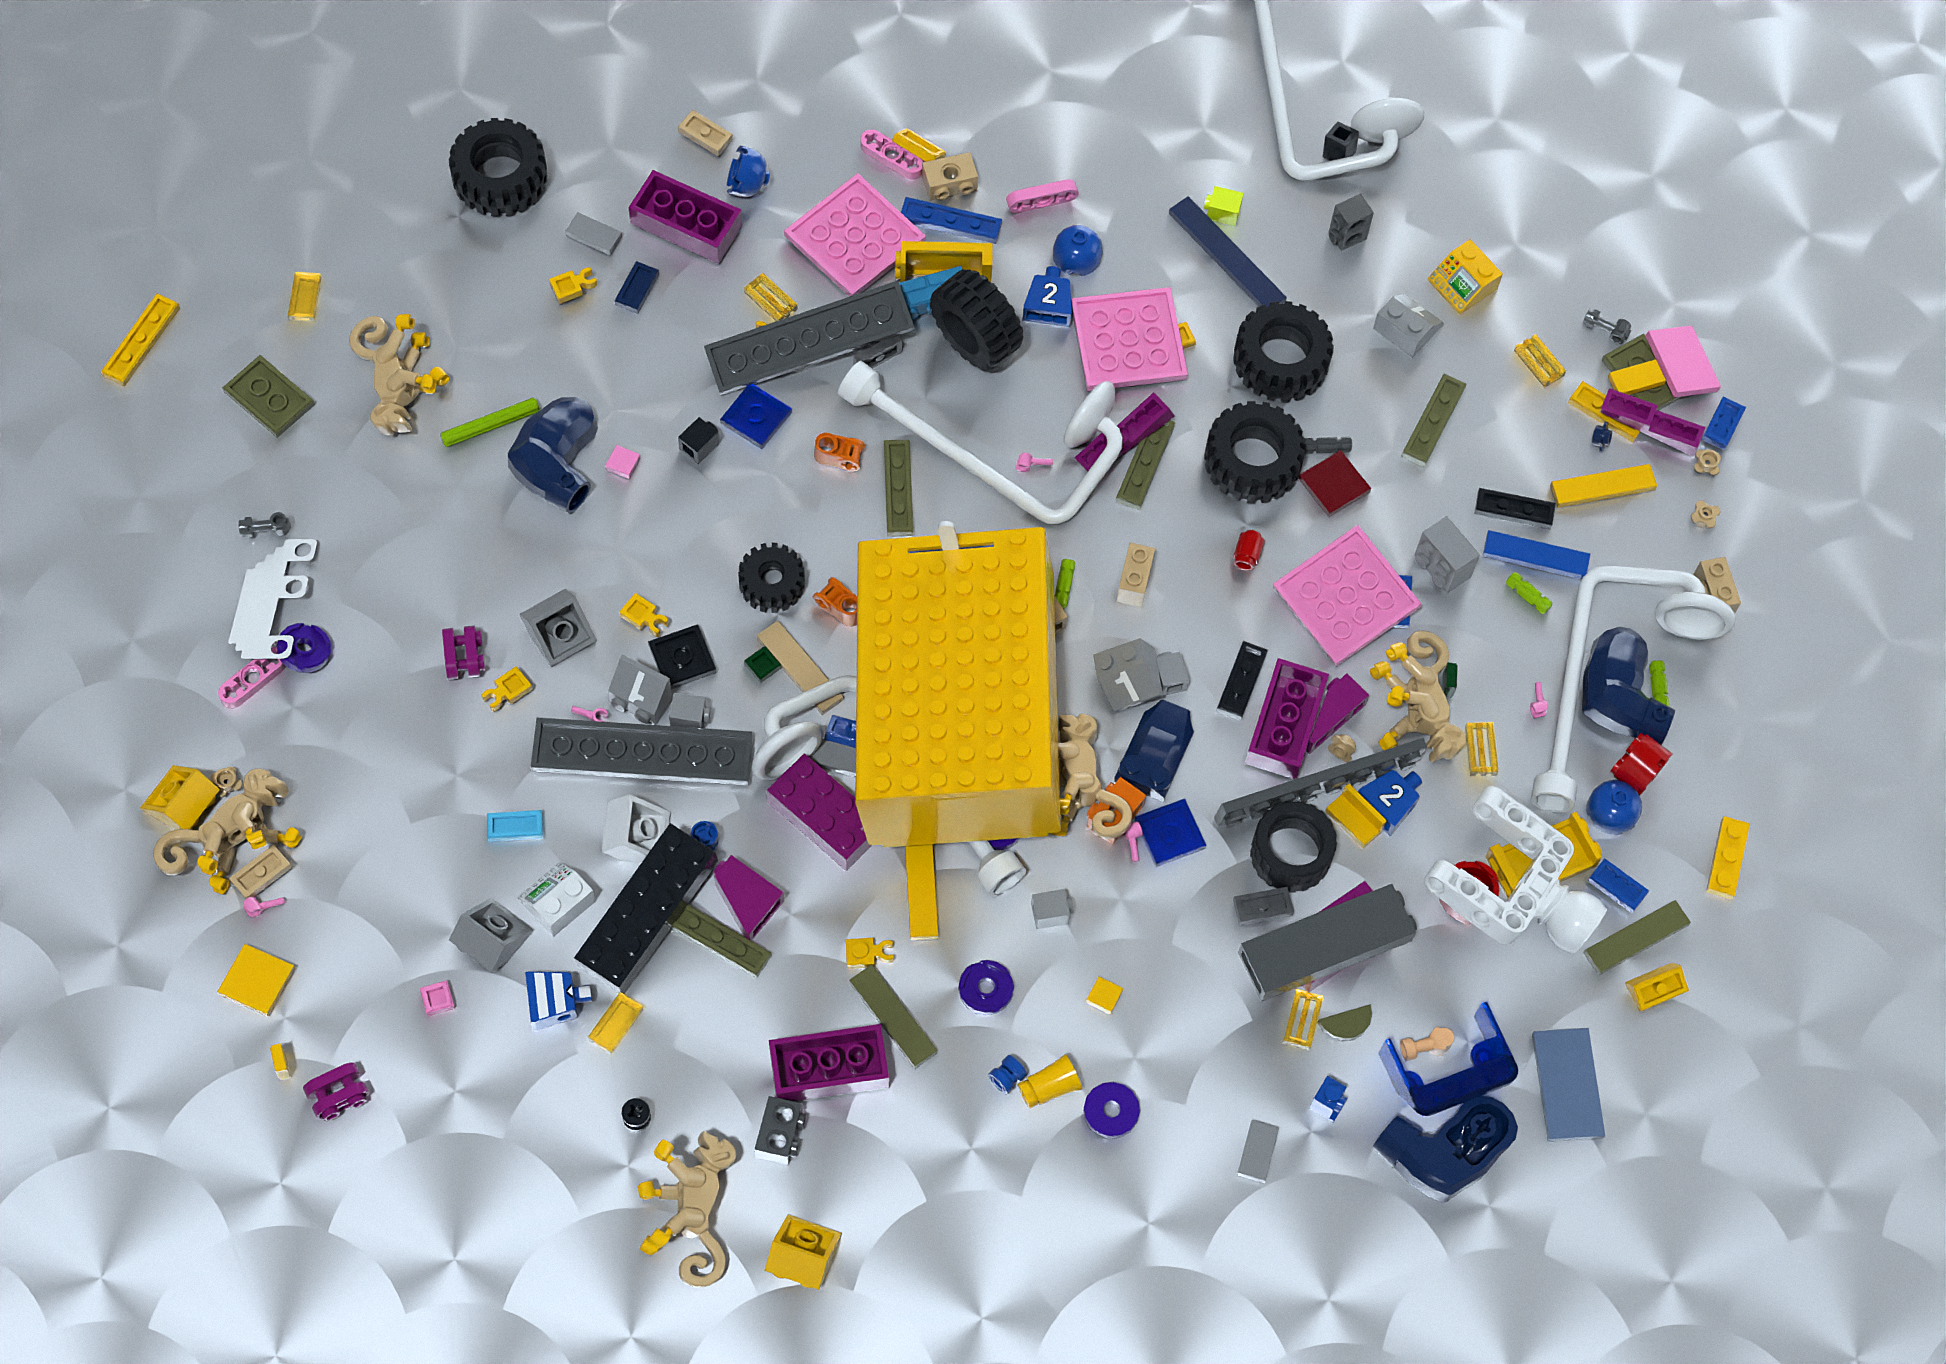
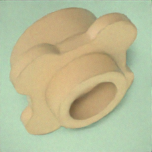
(1709, 456)
(1702, 520)
(1342, 747)
(226, 774)

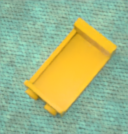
(926, 258)
(1511, 863)

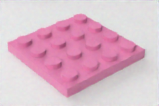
(853, 235)
(1129, 338)
(1347, 595)

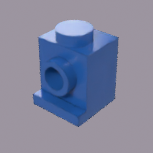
(1329, 1099)

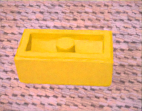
(1657, 986)

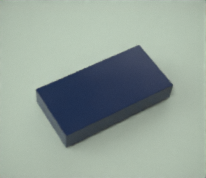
(636, 287)

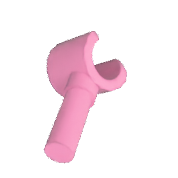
(1025, 461)
(1538, 708)
(590, 714)
(1134, 832)
(254, 908)

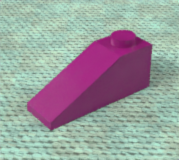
(1340, 704)

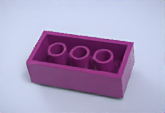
(685, 216)
(1286, 718)
(820, 810)
(829, 1063)

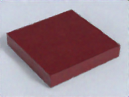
(1334, 483)

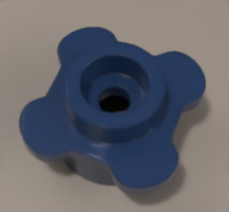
(1602, 436)

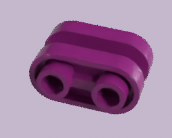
(473, 663)
(331, 1105)

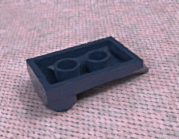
(1157, 749)

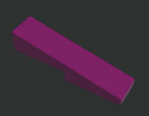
(1647, 419)
(1134, 428)

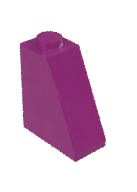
(747, 895)

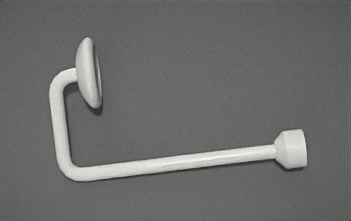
(1377, 122)
(863, 387)
(1682, 614)
(784, 746)

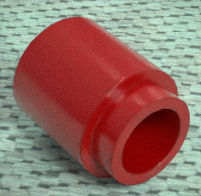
(1248, 550)

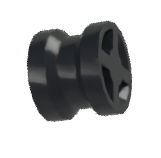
(638, 1120)

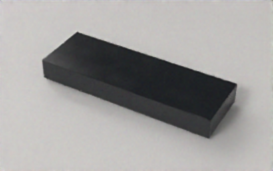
(1514, 508)
(1242, 680)

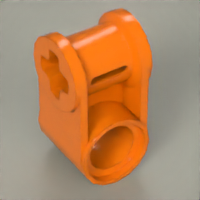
(840, 451)
(835, 599)

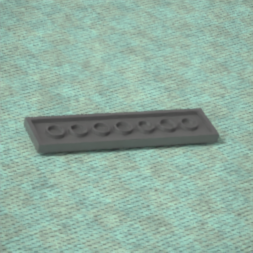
(809, 337)
(641, 751)
(1326, 781)

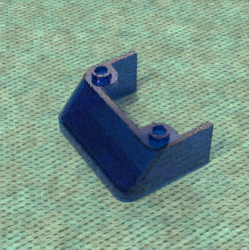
(1491, 1070)

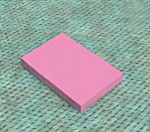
(1683, 361)

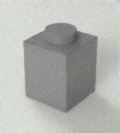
(1172, 673)
(689, 711)
(1051, 908)

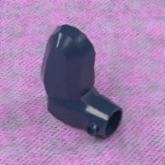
(548, 446)
(1614, 687)
(1456, 1154)

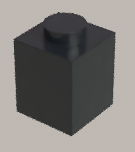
(1340, 142)
(699, 440)

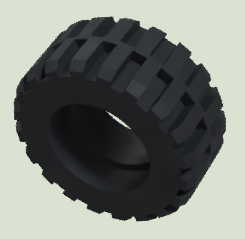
(493, 140)
(976, 319)
(1286, 323)
(1259, 423)

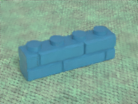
(919, 290)

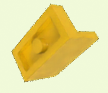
(1356, 816)

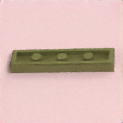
(1433, 420)
(1144, 467)
(898, 488)
(1637, 937)
(722, 941)
(893, 1016)

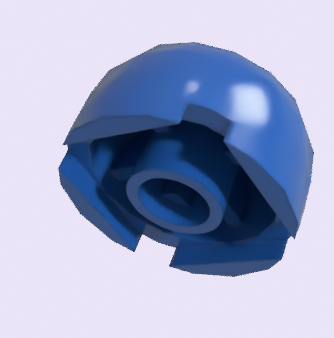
(747, 173)
(1077, 250)
(1614, 807)

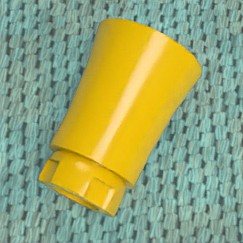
(1050, 1083)

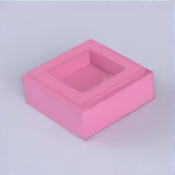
(622, 462)
(437, 998)

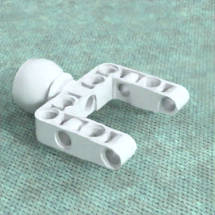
(1538, 895)

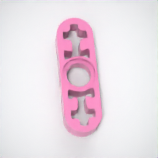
(896, 164)
(1042, 196)
(251, 688)

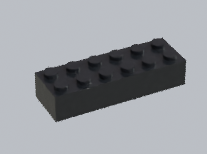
(646, 909)

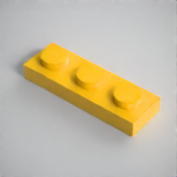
(1727, 857)

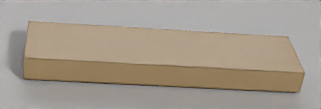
(796, 663)

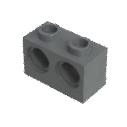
(1350, 222)
(772, 1129)

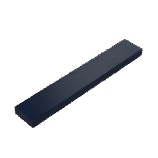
(1226, 253)

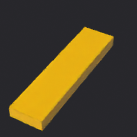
(140, 339)
(1603, 485)
(921, 892)

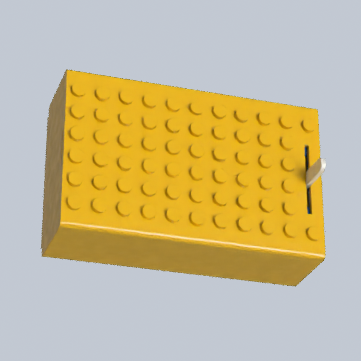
(956, 688)

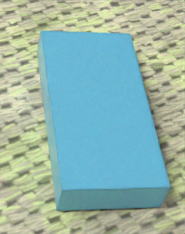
(514, 826)

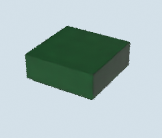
(762, 664)
(1450, 679)

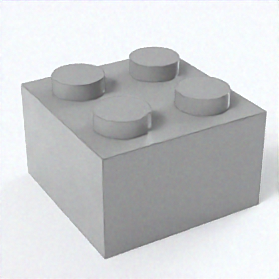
(1446, 555)

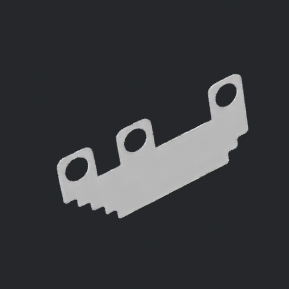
(259, 601)

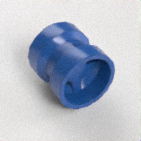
(704, 832)
(1007, 1074)

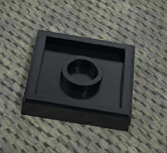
(682, 656)

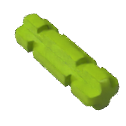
(1064, 581)
(1529, 592)
(1659, 682)

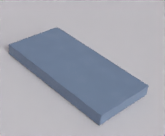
(1568, 1085)

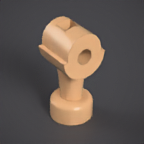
(1437, 1043)

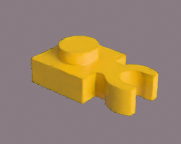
(568, 286)
(641, 613)
(509, 686)
(862, 952)

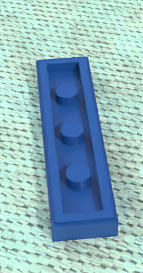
(952, 220)
(1536, 554)

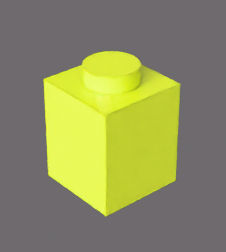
(1224, 205)

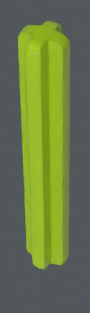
(489, 422)

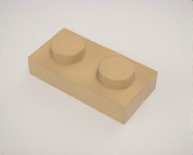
(705, 133)
(260, 872)

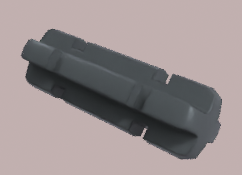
(1328, 444)

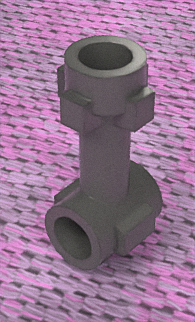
(1619, 331)
(277, 522)

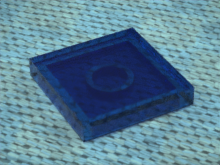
(756, 415)
(1170, 832)

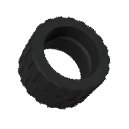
(1303, 818)

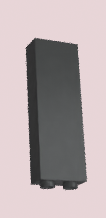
(1327, 942)

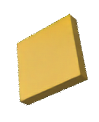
(256, 980)

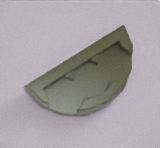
(1347, 1025)

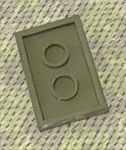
(1635, 353)
(268, 396)

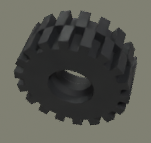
(775, 594)

